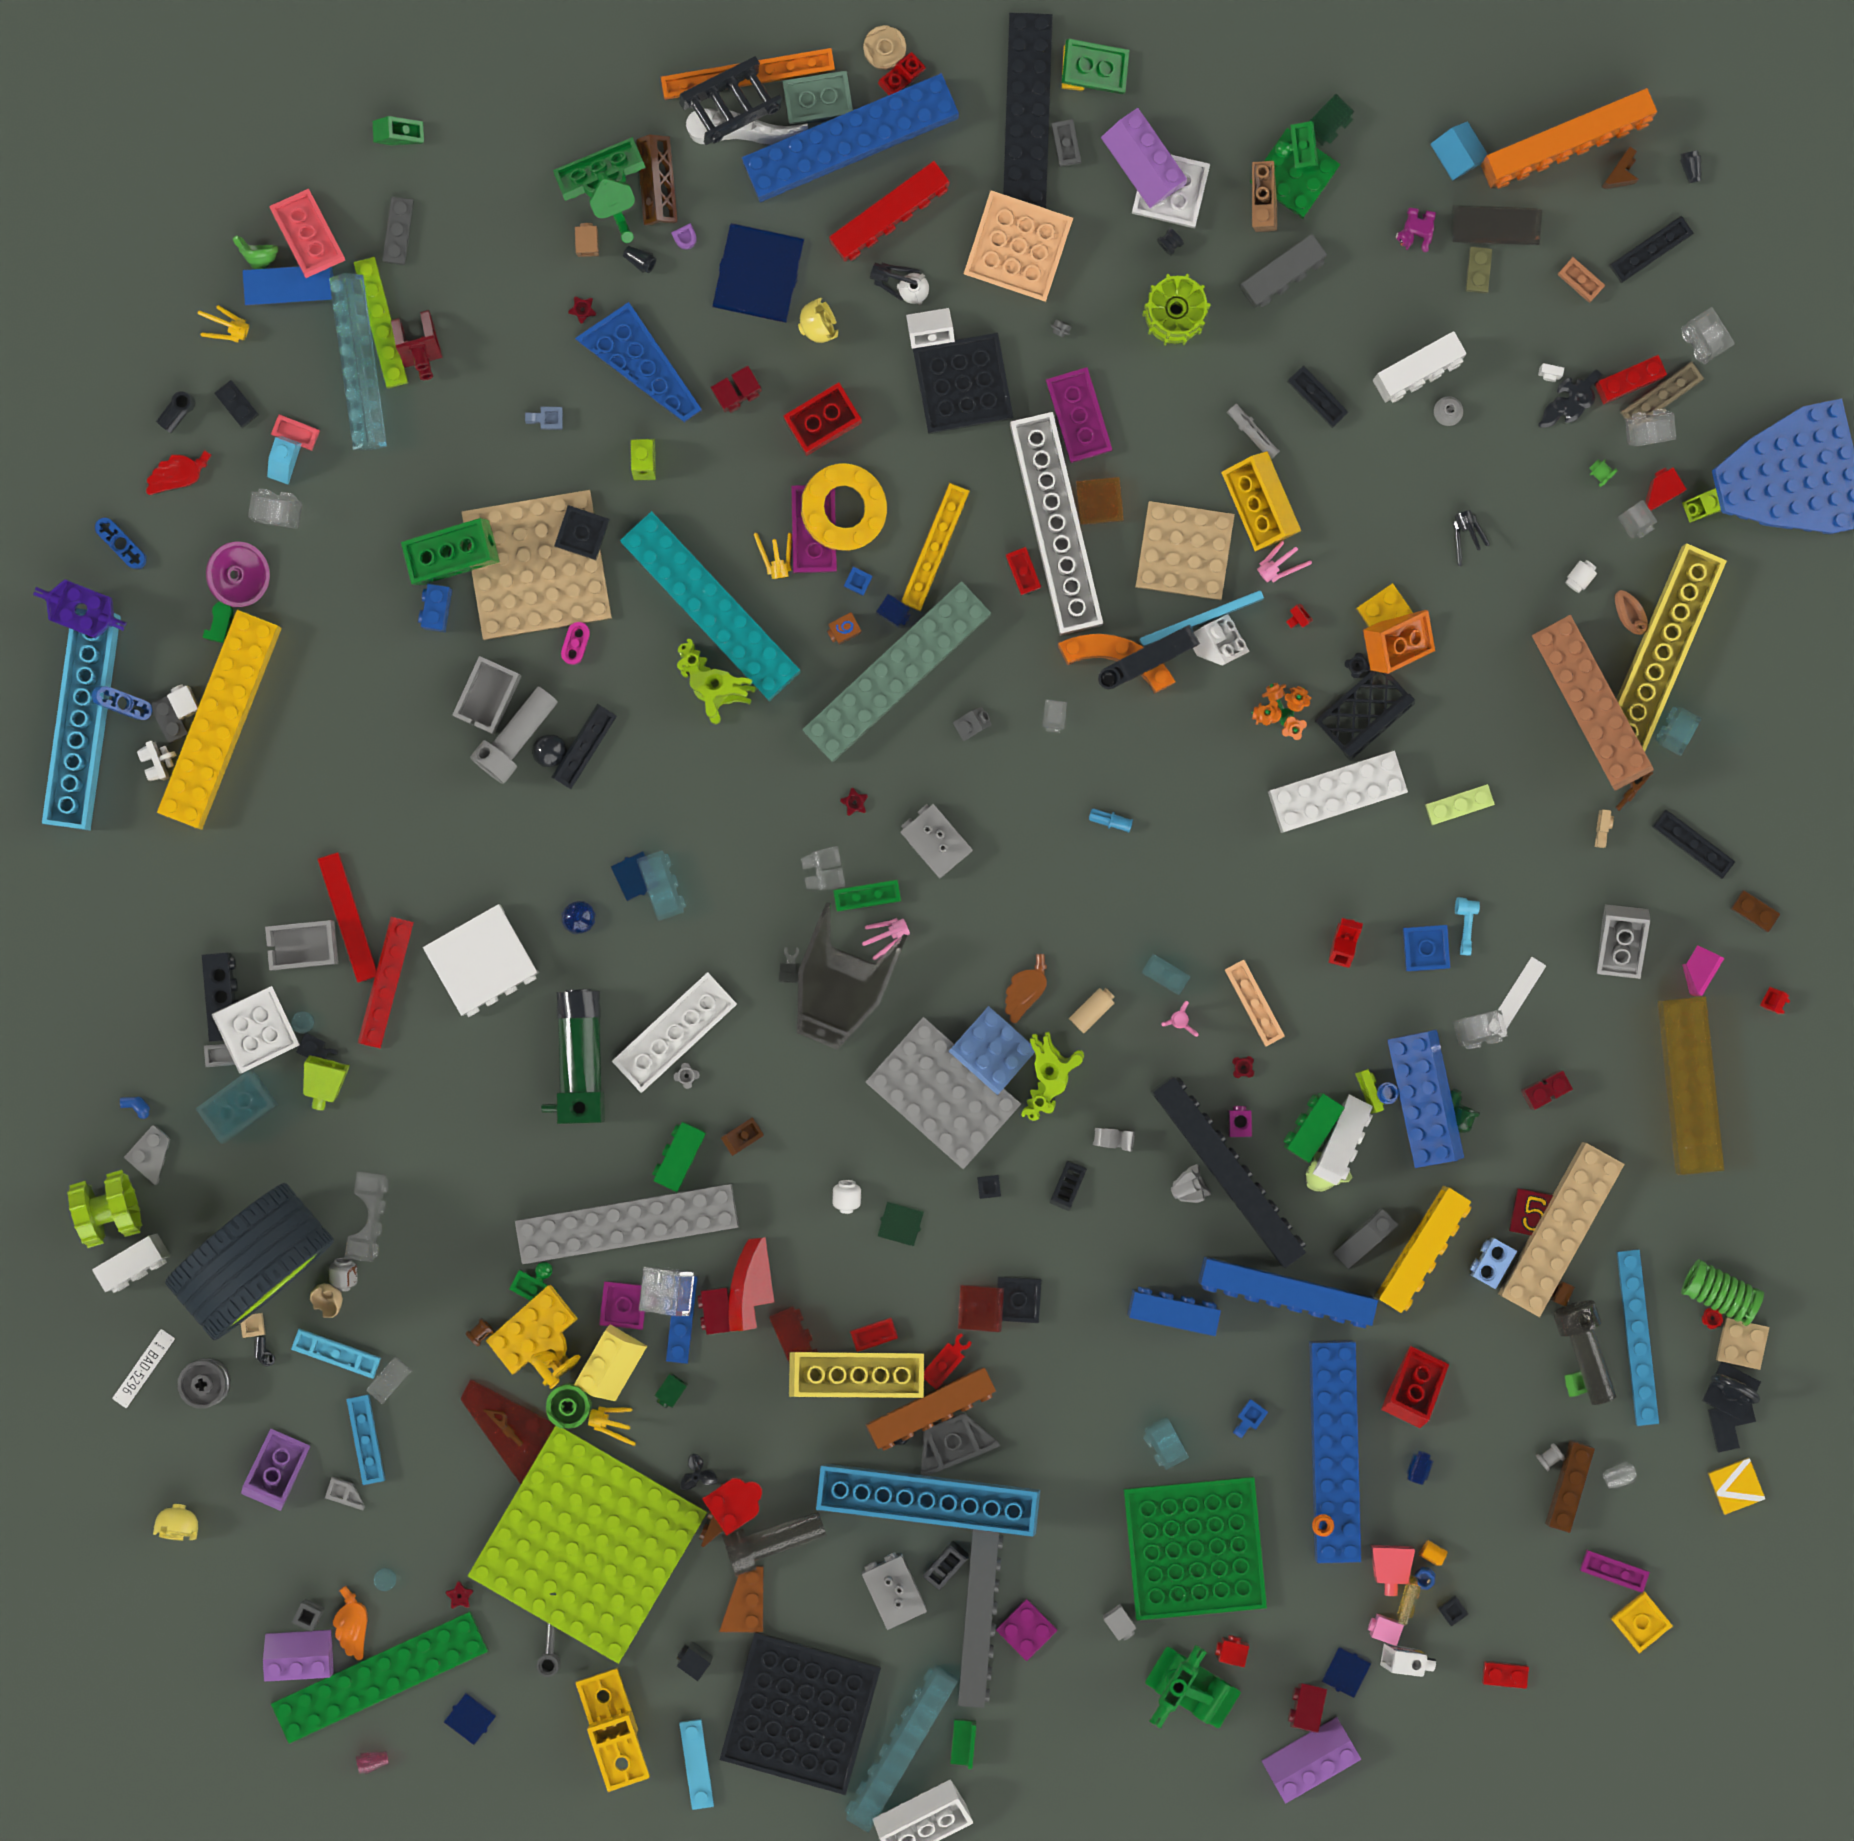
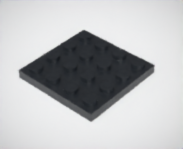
(963, 383)

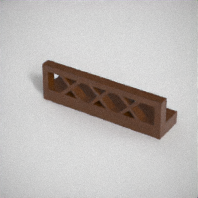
(652, 179)

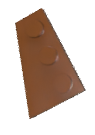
(746, 1603)

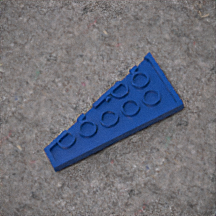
(632, 351)

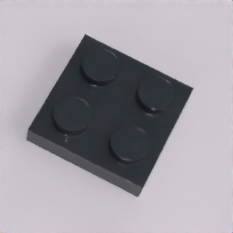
(581, 532)
(1020, 1299)

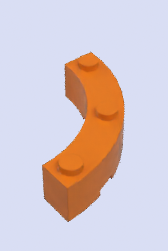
(1115, 649)

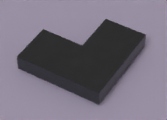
(1724, 1428)

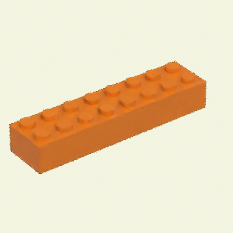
(1569, 138)

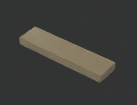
(1666, 391)

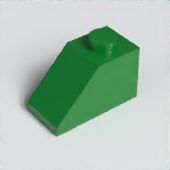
(397, 131)

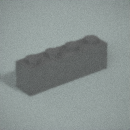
(1283, 271)

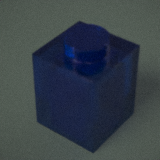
(894, 611)

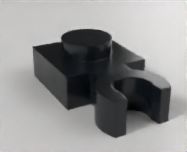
(314, 1046)

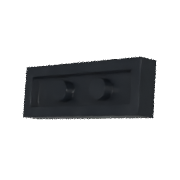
(1317, 396)

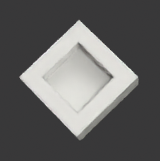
(1550, 372)

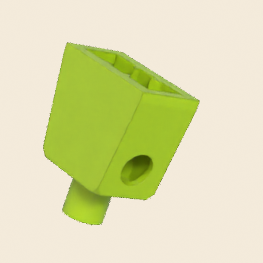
(643, 459)
(323, 1080)

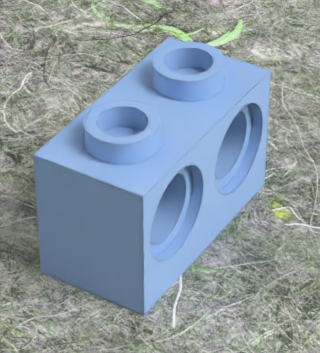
(1498, 1265)

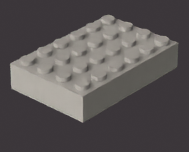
(941, 1094)

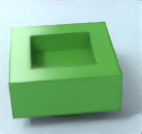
(1575, 1384)

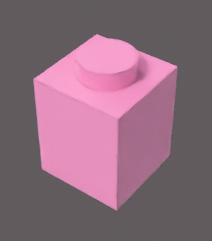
(1385, 1629)

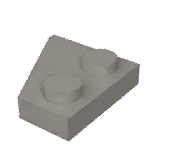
(149, 1153)

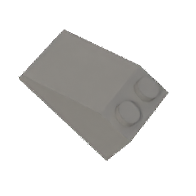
(1623, 941)

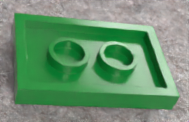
(1095, 66)

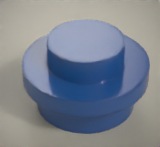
(1387, 1093)

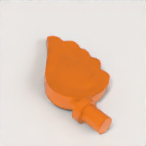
(351, 1625)

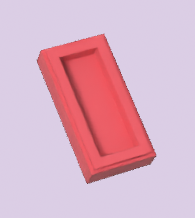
(295, 431)

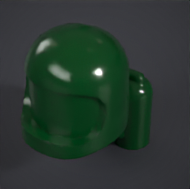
(1464, 1115)

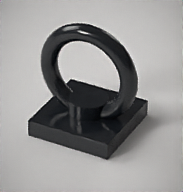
(1732, 1391)

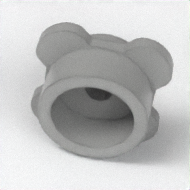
(680, 1076)

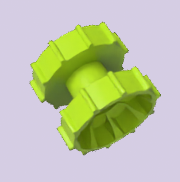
(1180, 292)
(92, 1212)

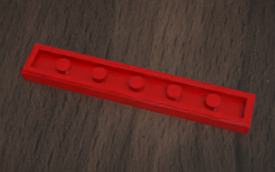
(348, 917)

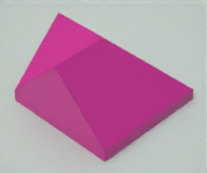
(1701, 970)

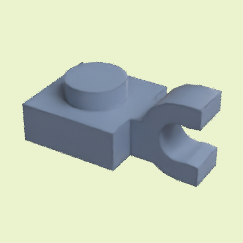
(550, 418)

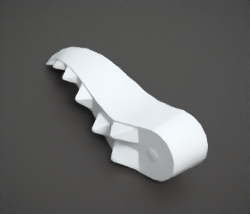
(754, 131)

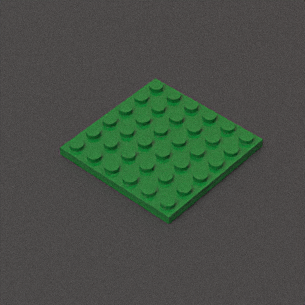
(1195, 1548)

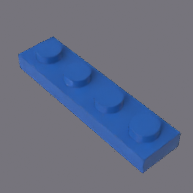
(680, 1333)

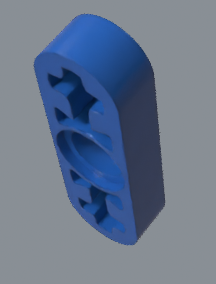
(105, 536)
(113, 703)

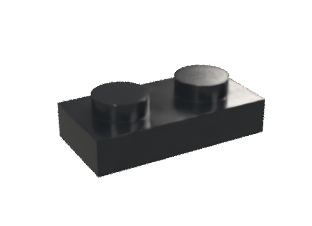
(236, 403)

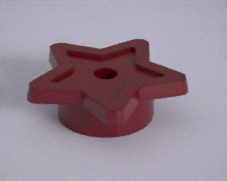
(576, 310)
(848, 801)
(453, 1595)

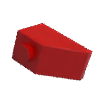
(1664, 488)

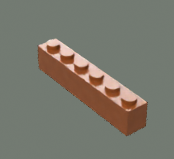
(930, 1408)

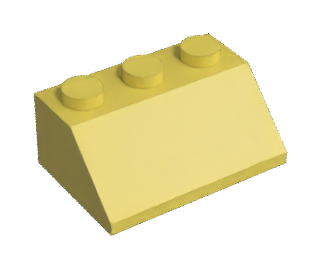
(610, 1364)

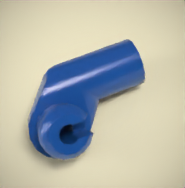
(137, 1104)

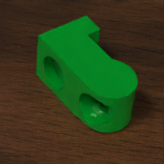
(221, 623)

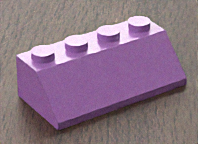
(1144, 158)
(1311, 1760)

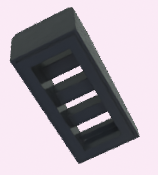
(1059, 1202)
(959, 1552)

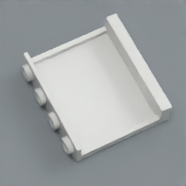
(481, 961)

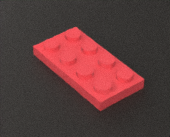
(307, 233)

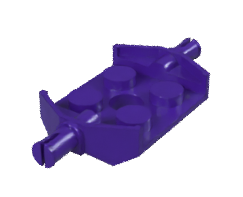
(63, 603)

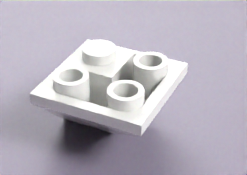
(1220, 641)

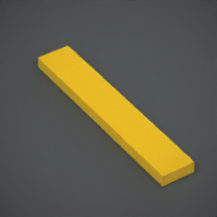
(935, 547)

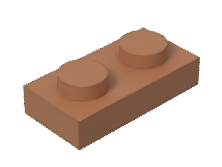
(1581, 279)

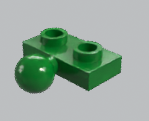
(1302, 145)
(530, 1286)

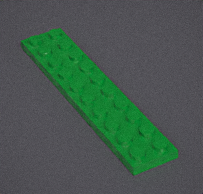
(379, 1677)

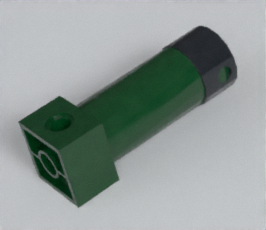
(579, 1058)

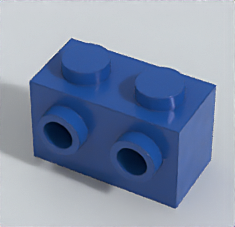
(436, 608)

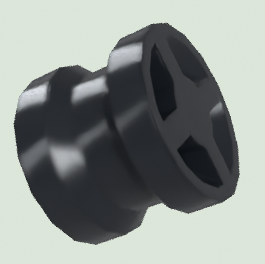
(1170, 241)

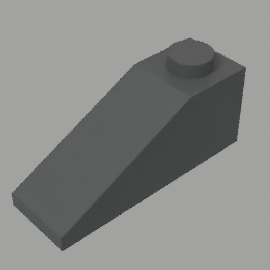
(1365, 1238)

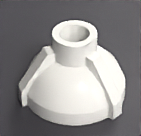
(917, 295)

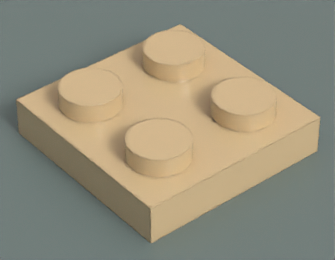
(1742, 1343)

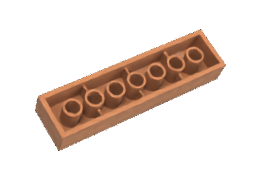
(1592, 702)

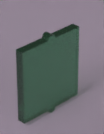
(900, 1224)

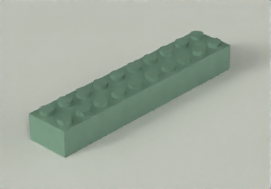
(897, 672)

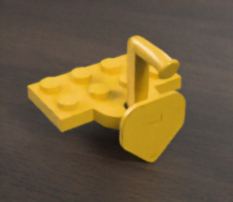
(537, 1337)

